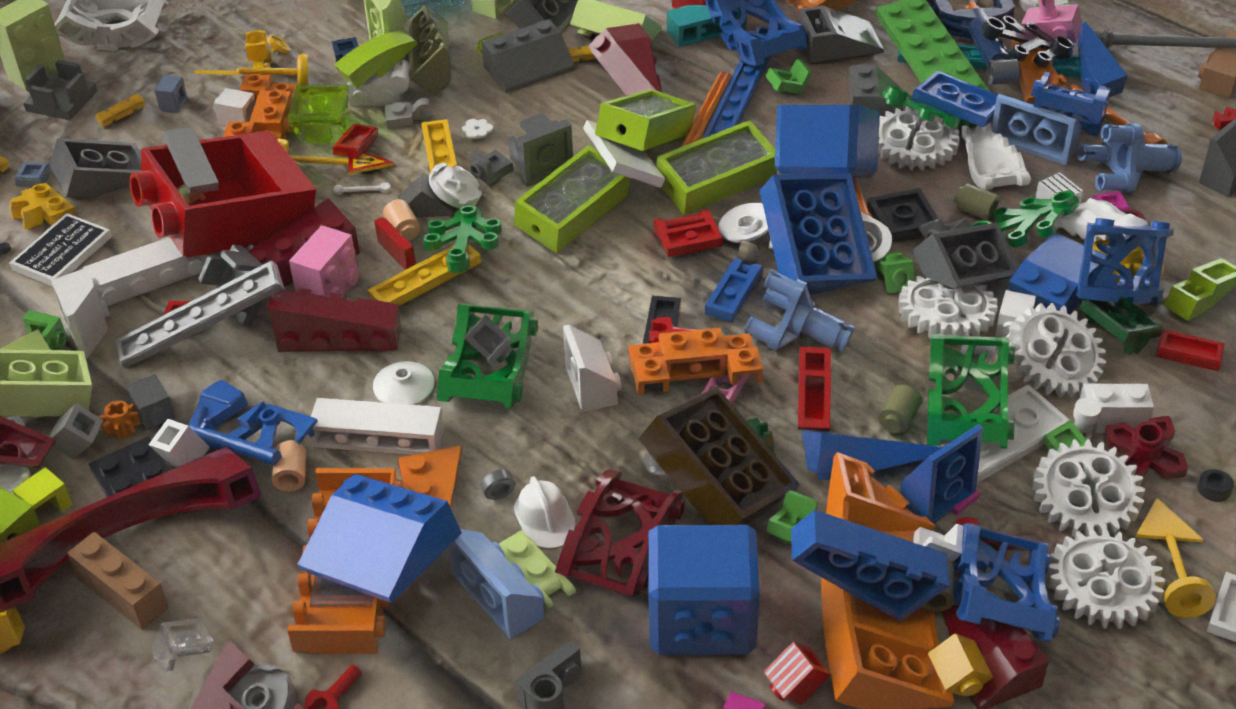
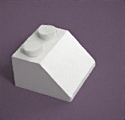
(82, 308)
(590, 370)

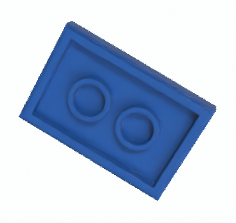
(957, 98)

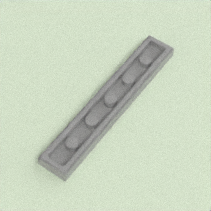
(199, 314)

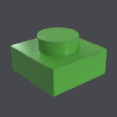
(1063, 434)

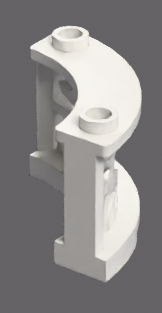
(84, 24)

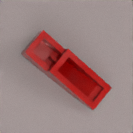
(814, 388)

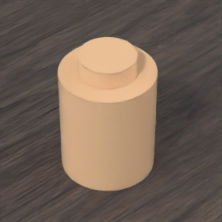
(402, 218)
(291, 468)

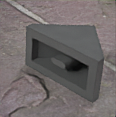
(424, 201)

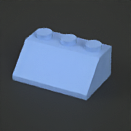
(1036, 129)
(495, 583)

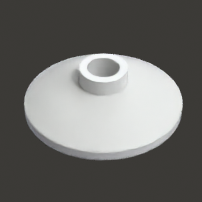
(744, 223)
(404, 383)

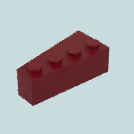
(289, 240)

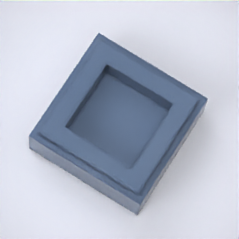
(32, 174)

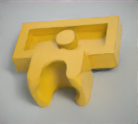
(258, 50)
(39, 204)

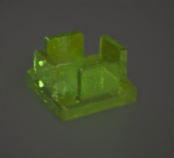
(318, 109)

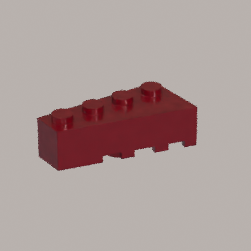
(332, 323)

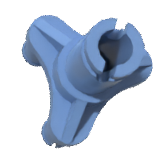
(1128, 157)
(799, 318)

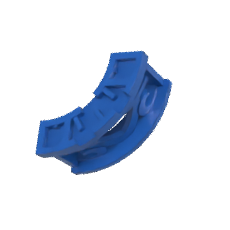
(753, 46)
(1081, 105)
(1103, 283)
(976, 602)

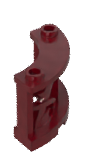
(584, 551)

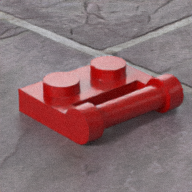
(688, 233)

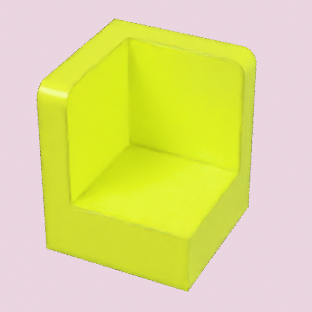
(44, 487)

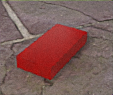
(355, 141)
(394, 243)
(1190, 350)

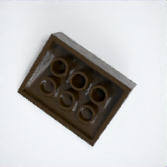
(717, 460)

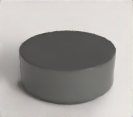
(497, 484)

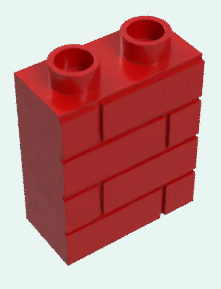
(254, 199)

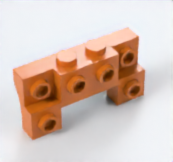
(270, 109)
(693, 356)

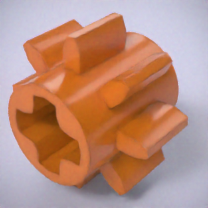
(119, 419)

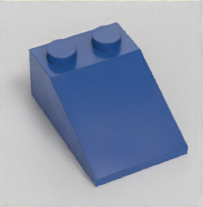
(1053, 273)
(949, 473)

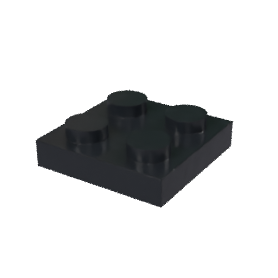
(902, 212)
(128, 467)

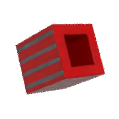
(796, 673)

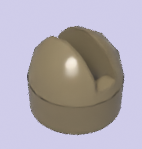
(748, 252)

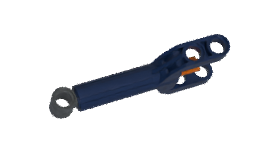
(969, 23)

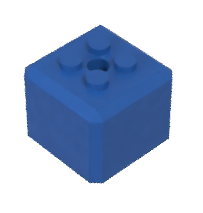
(827, 140)
(703, 589)

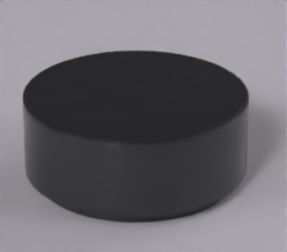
(1215, 485)

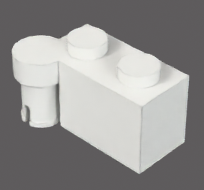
(382, 90)
(1111, 404)

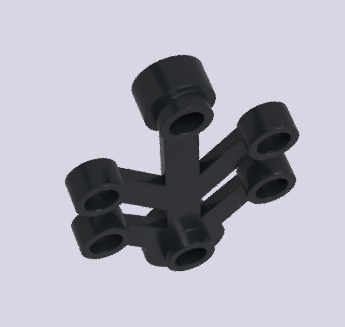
(1056, 48)

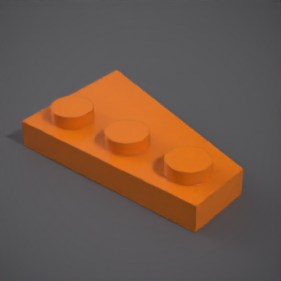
(1030, 72)
(432, 472)

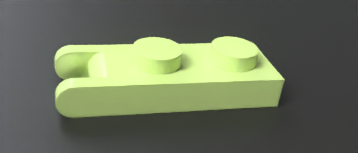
(535, 566)

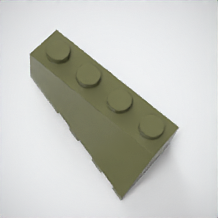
(431, 55)

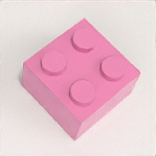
(325, 263)

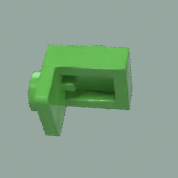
(790, 81)
(896, 271)
(49, 326)
(793, 511)

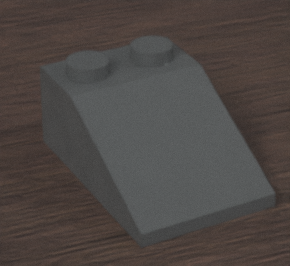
(94, 166)

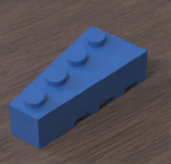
(869, 563)

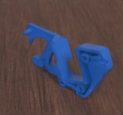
(222, 401)

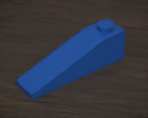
(877, 453)

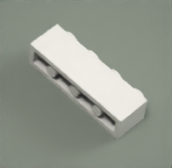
(143, 270)
(377, 426)

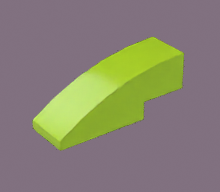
(374, 57)
(1202, 289)

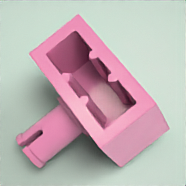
(1055, 20)

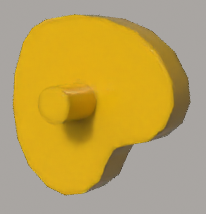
(278, 44)

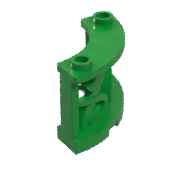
(947, 360)
(499, 386)

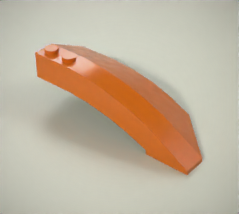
(869, 653)

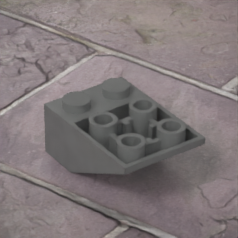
(837, 34)

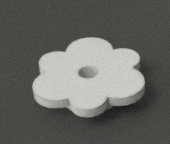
(477, 128)

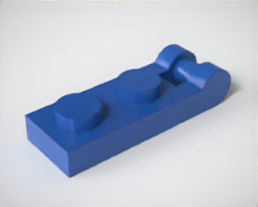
(733, 290)

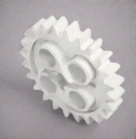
(930, 145)
(945, 309)
(1076, 359)
(1115, 484)
(1105, 578)

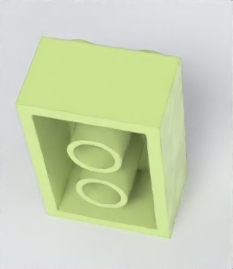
(28, 40)
(43, 382)

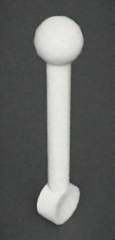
(383, 188)

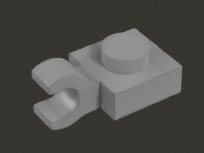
(403, 113)

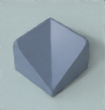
(171, 93)

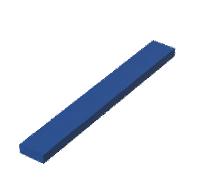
(737, 94)

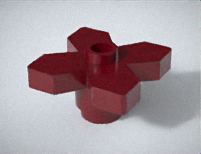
(1148, 447)

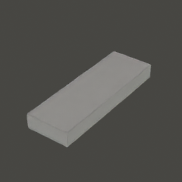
(191, 160)

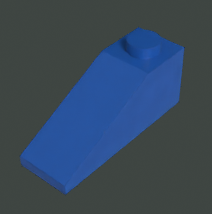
(1098, 64)

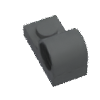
(547, 679)

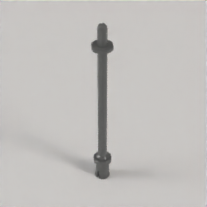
(1110, 39)

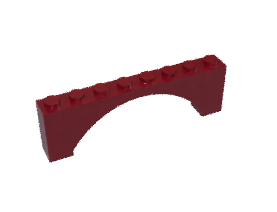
(207, 482)

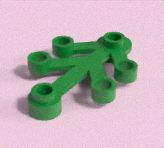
(897, 96)
(1059, 205)
(467, 219)

